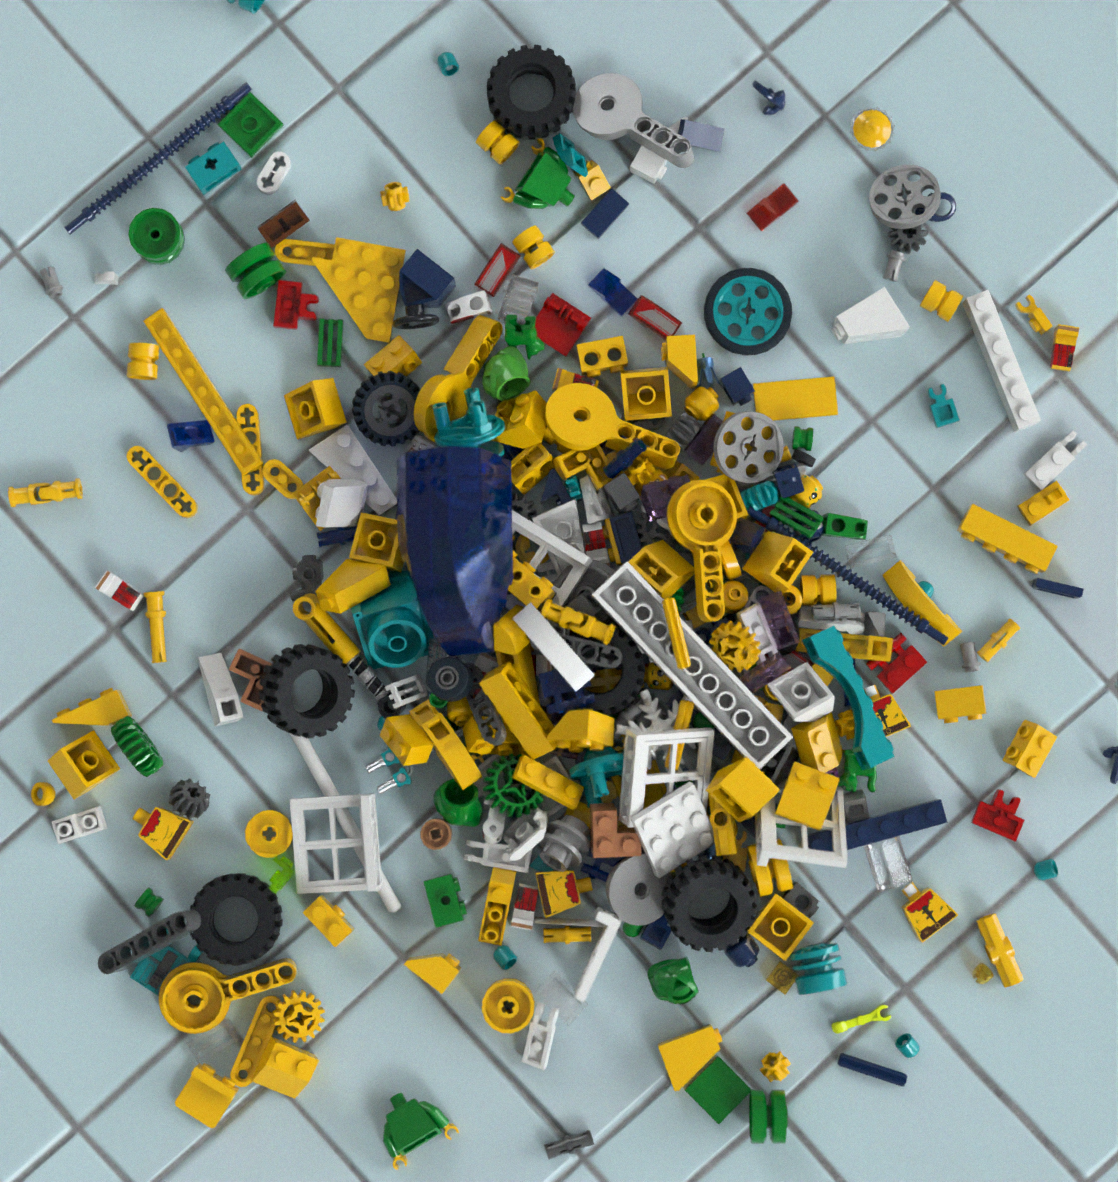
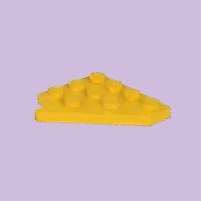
(365, 283)

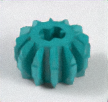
(760, 496)

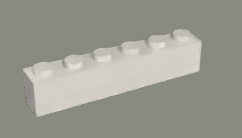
(1001, 361)

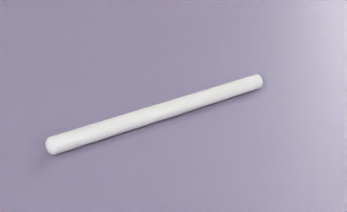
(342, 814)

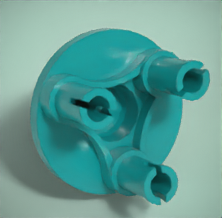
(594, 771)

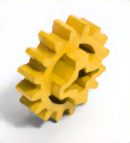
(735, 646)
(308, 1014)

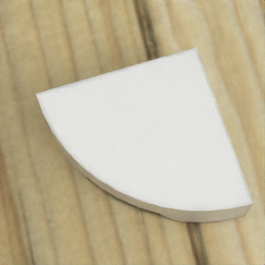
(108, 277)

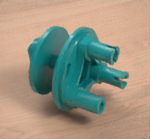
(472, 429)

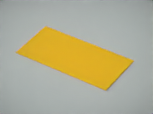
(796, 398)

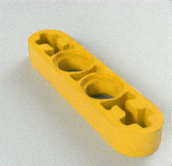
(257, 445)
(164, 479)

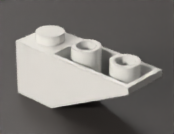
(650, 165)
(220, 690)

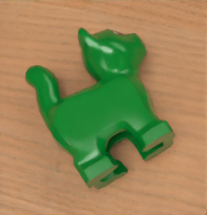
(523, 334)
(852, 769)

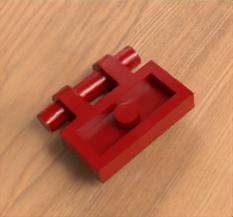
(901, 668)

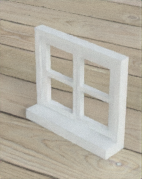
(550, 543)
(635, 766)
(368, 842)
(767, 843)
(599, 952)

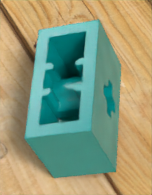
(204, 176)

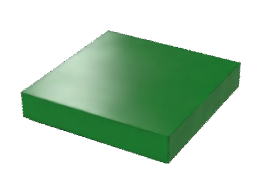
(250, 124)
(718, 1089)

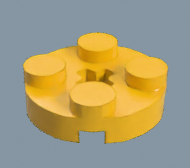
(260, 823)

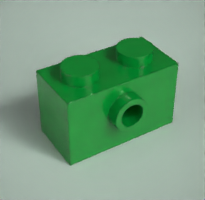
(444, 900)

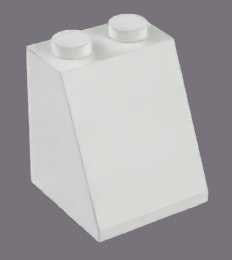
(870, 320)

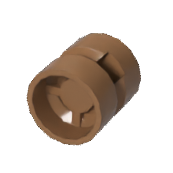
(436, 834)

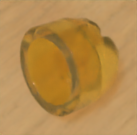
(982, 973)

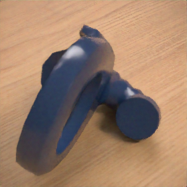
(776, 98)
(936, 218)
(1114, 772)

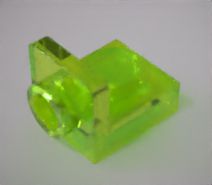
(280, 878)

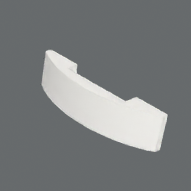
(553, 646)

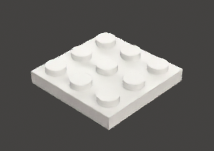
(674, 829)

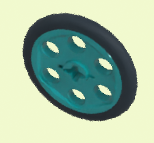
(773, 329)

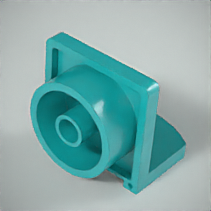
(392, 625)

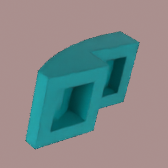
(568, 154)

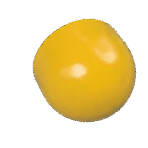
(48, 794)

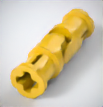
(47, 492)
(573, 620)

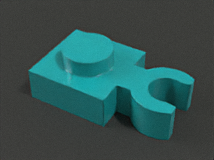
(943, 410)
(574, 488)

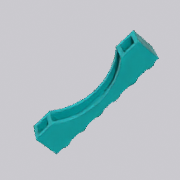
(869, 742)

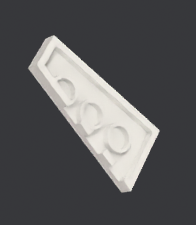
(351, 461)
(564, 524)

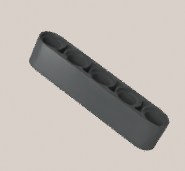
(158, 940)

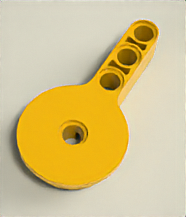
(464, 367)
(601, 424)
(703, 536)
(215, 992)

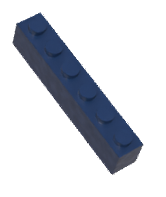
(883, 826)

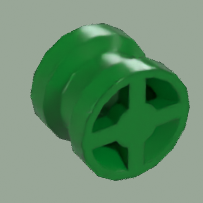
(802, 438)
(148, 902)

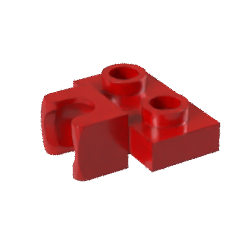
(292, 305)
(999, 817)

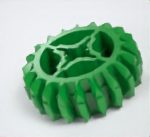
(137, 746)
(517, 794)

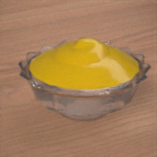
(872, 128)

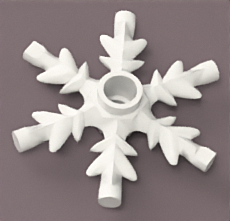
(657, 725)

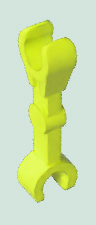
(841, 1026)

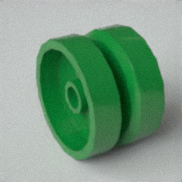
(150, 224)
(255, 270)
(767, 1116)

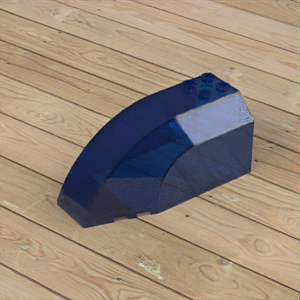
(457, 541)

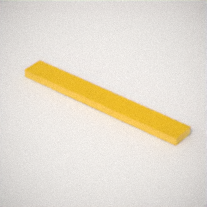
(203, 391)

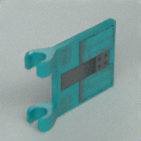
(156, 967)

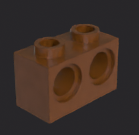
(283, 223)

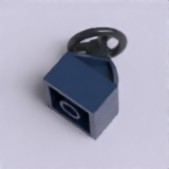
(422, 286)

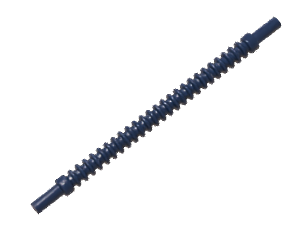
(89, 213)
(922, 625)

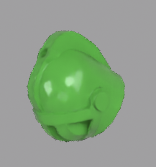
(506, 374)

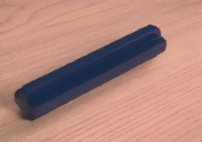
(872, 1069)

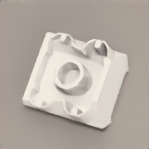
(340, 502)
(525, 833)

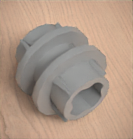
(565, 843)

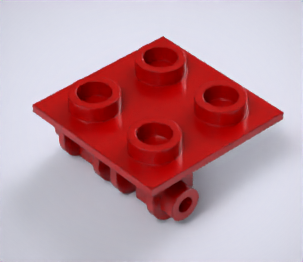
(560, 324)

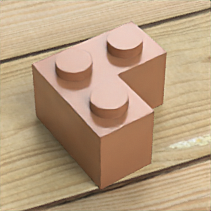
(252, 669)
(607, 837)

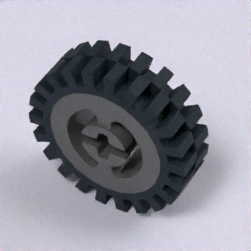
(378, 429)

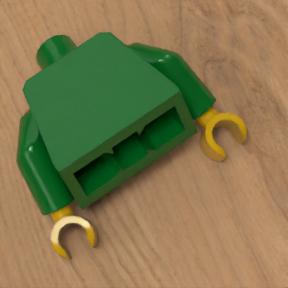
(543, 182)
(411, 1126)

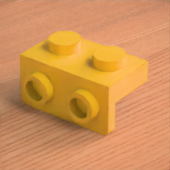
(394, 357)
(1029, 748)

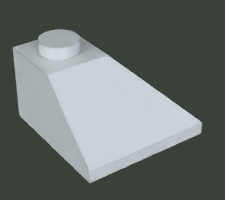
(803, 694)

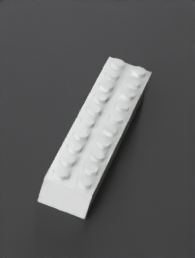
(707, 680)

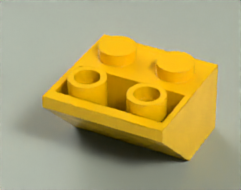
(523, 420)
(777, 561)
(662, 568)
(583, 730)
(742, 789)

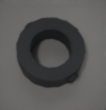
(804, 458)

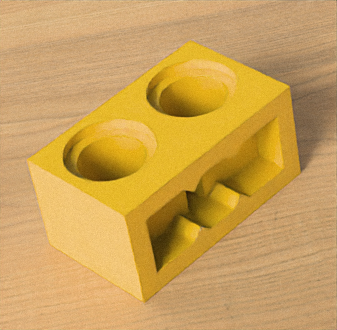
(601, 349)
(531, 467)

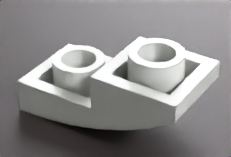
(79, 825)

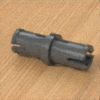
(569, 1144)

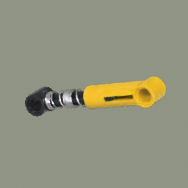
(340, 644)

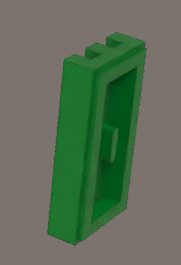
(331, 322)
(800, 508)

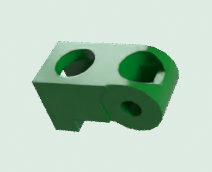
(844, 526)

